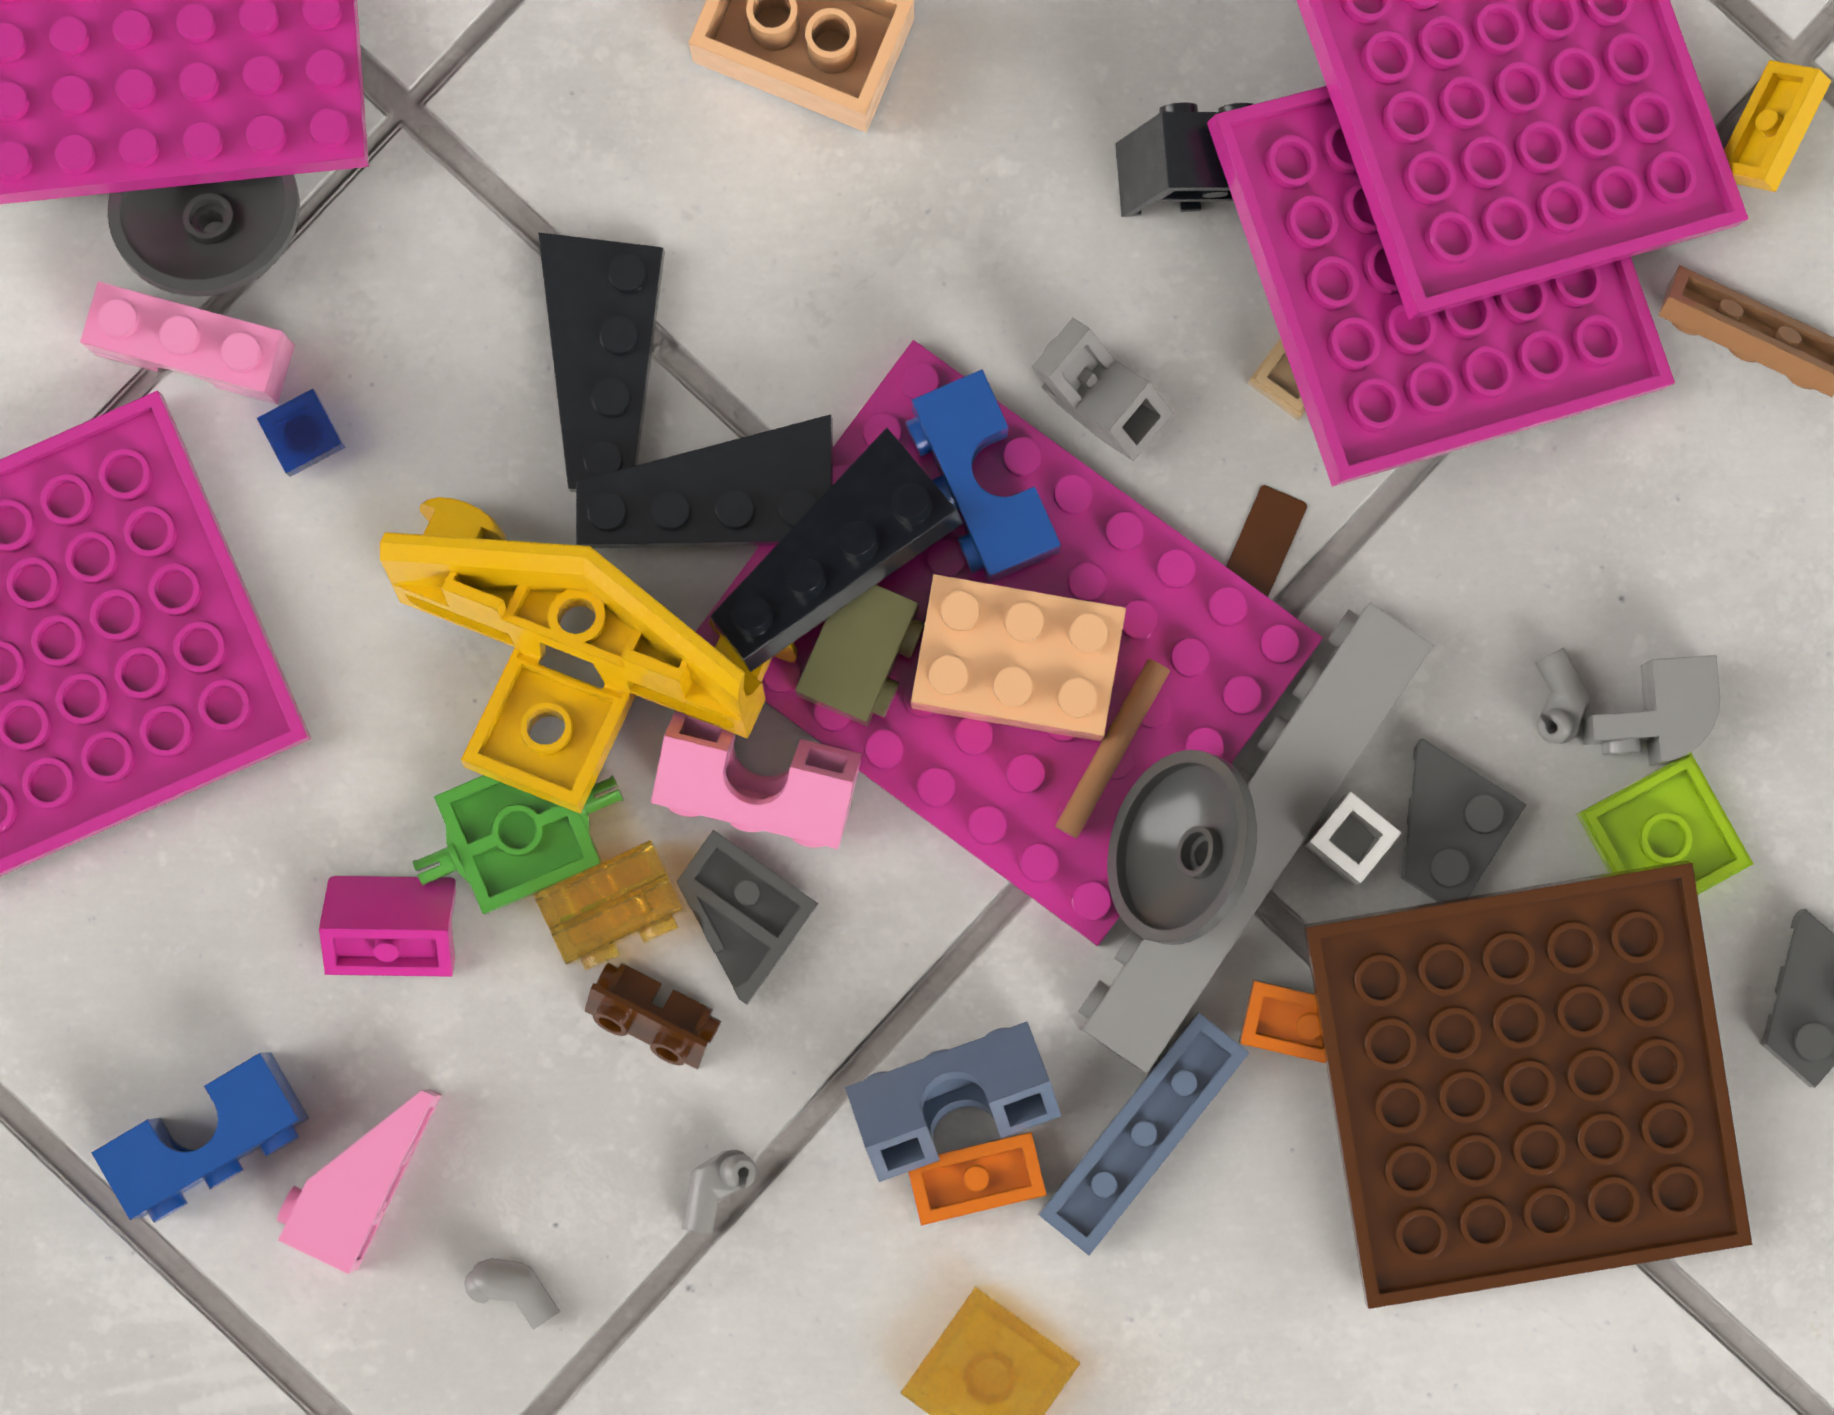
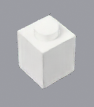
(1352, 839)

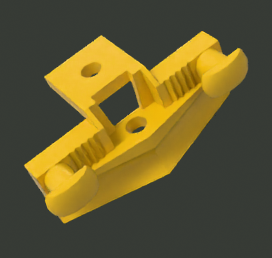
(518, 597)

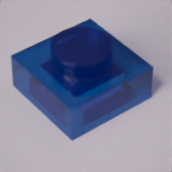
(301, 432)

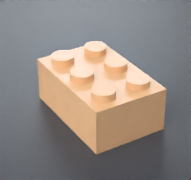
(807, 51)
(1018, 658)

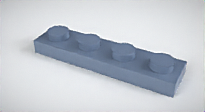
(1143, 1133)

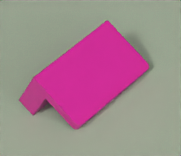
(388, 926)

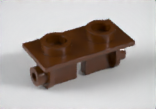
(624, 1006)

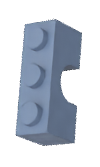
(992, 1073)

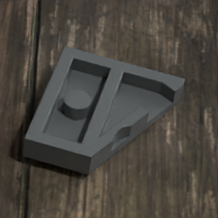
(1453, 824)
(743, 911)
(1803, 1015)

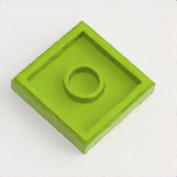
(1666, 821)

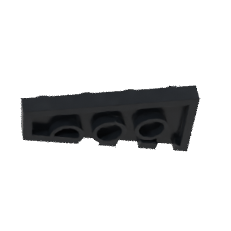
(602, 339)
(711, 496)
(844, 545)

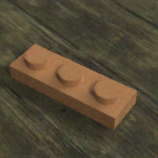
(1750, 330)

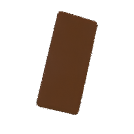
(1266, 538)

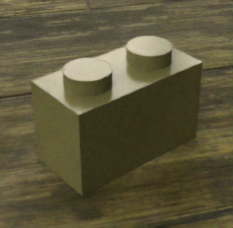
(858, 653)

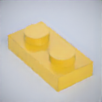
(1774, 123)

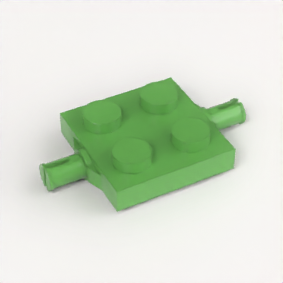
(512, 840)

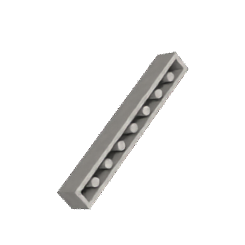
(1289, 791)

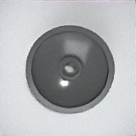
(165, 241)
(1182, 847)

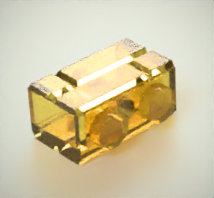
(611, 905)

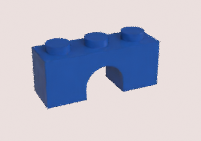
(1001, 531)
(154, 1171)

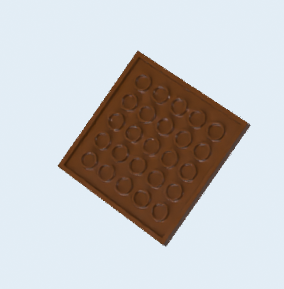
(1528, 1084)

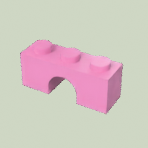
(187, 340)
(705, 778)

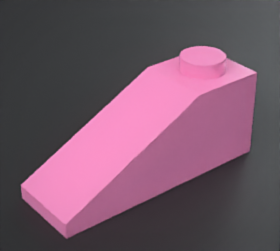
(349, 1196)

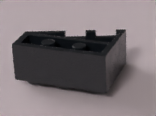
(1171, 161)

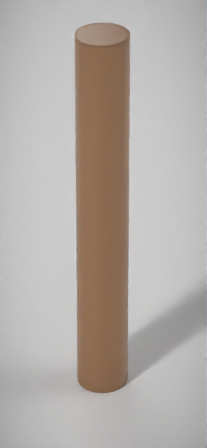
(1112, 748)

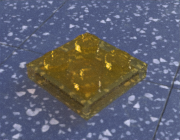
(989, 1365)

